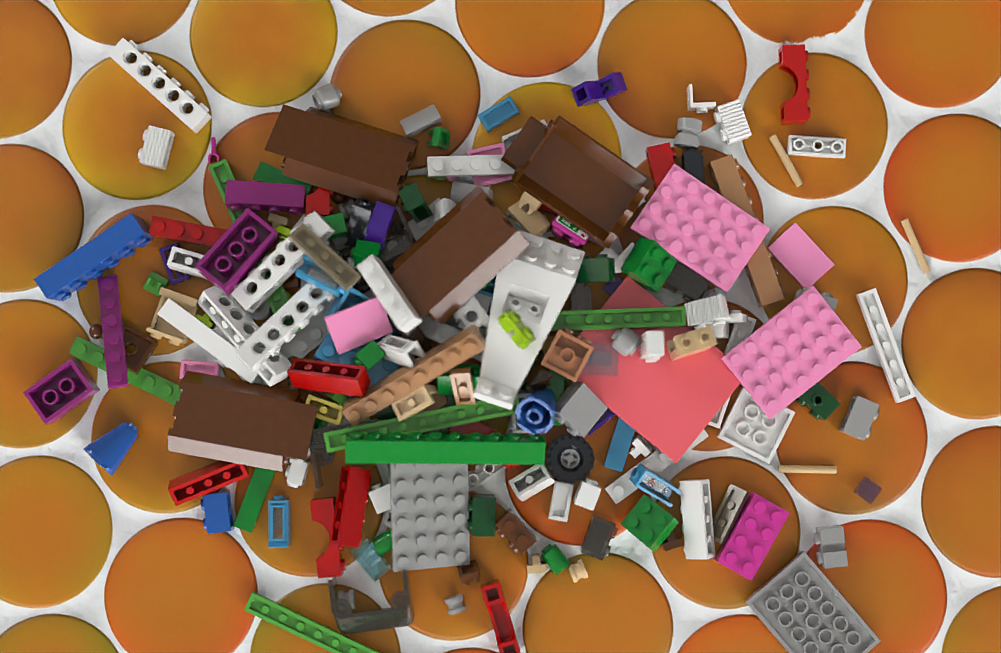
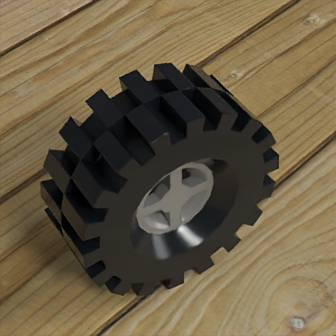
(579, 461)

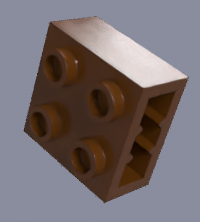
(515, 530)

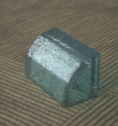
(370, 560)

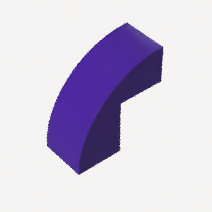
(596, 91)
(380, 224)

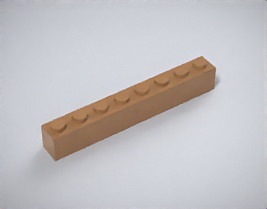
(759, 267)
(409, 379)

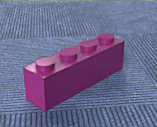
(265, 197)

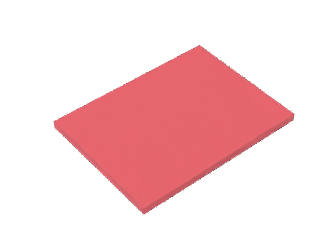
(664, 398)

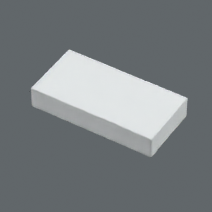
(560, 501)

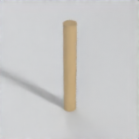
(786, 161)
(915, 246)
(806, 469)

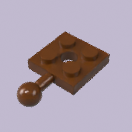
(144, 346)

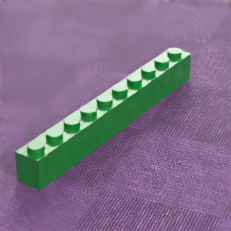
(444, 448)

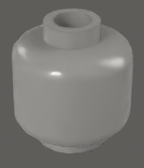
(327, 97)
(625, 341)

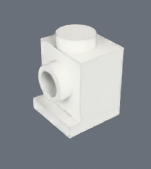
(296, 473)

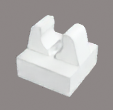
(640, 446)

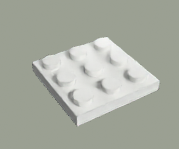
(752, 430)

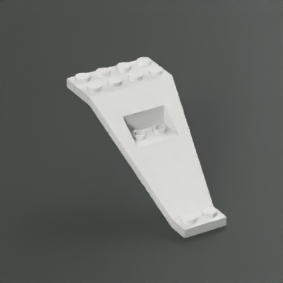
(536, 289)

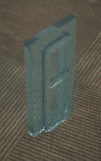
(602, 361)

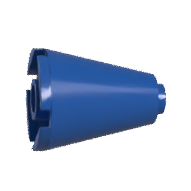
(537, 411)
(113, 446)

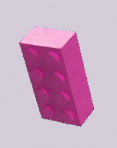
(751, 536)

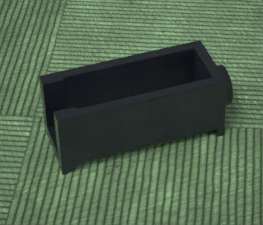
(693, 163)
(359, 221)

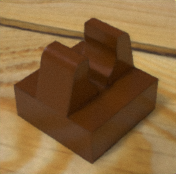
(672, 543)
(469, 572)

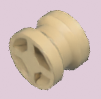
(577, 571)

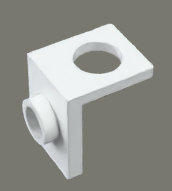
(698, 107)

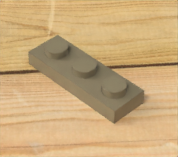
(728, 513)

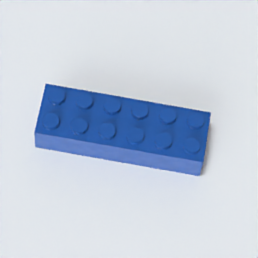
(94, 258)

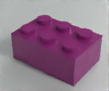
(61, 391)

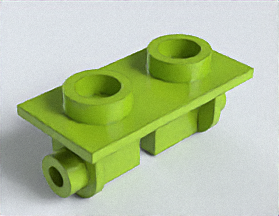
(523, 335)

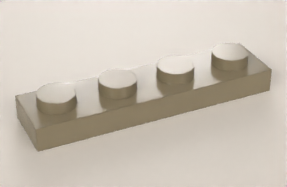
(324, 257)

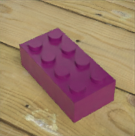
(237, 251)

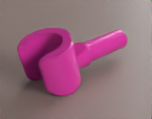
(213, 151)

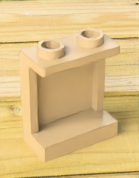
(161, 328)
(691, 342)
(418, 401)

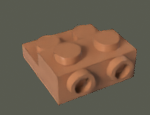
(567, 354)

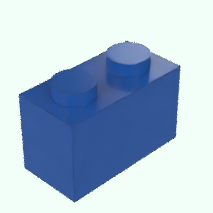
(217, 512)

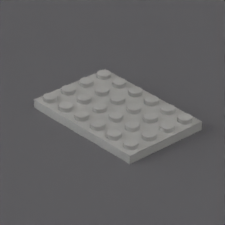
(429, 515)
(810, 612)

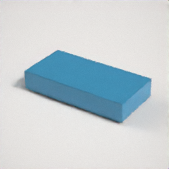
(498, 114)

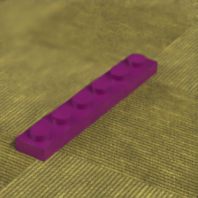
(112, 332)

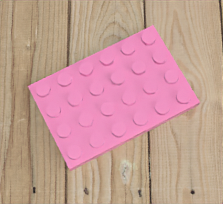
(700, 228)
(791, 352)

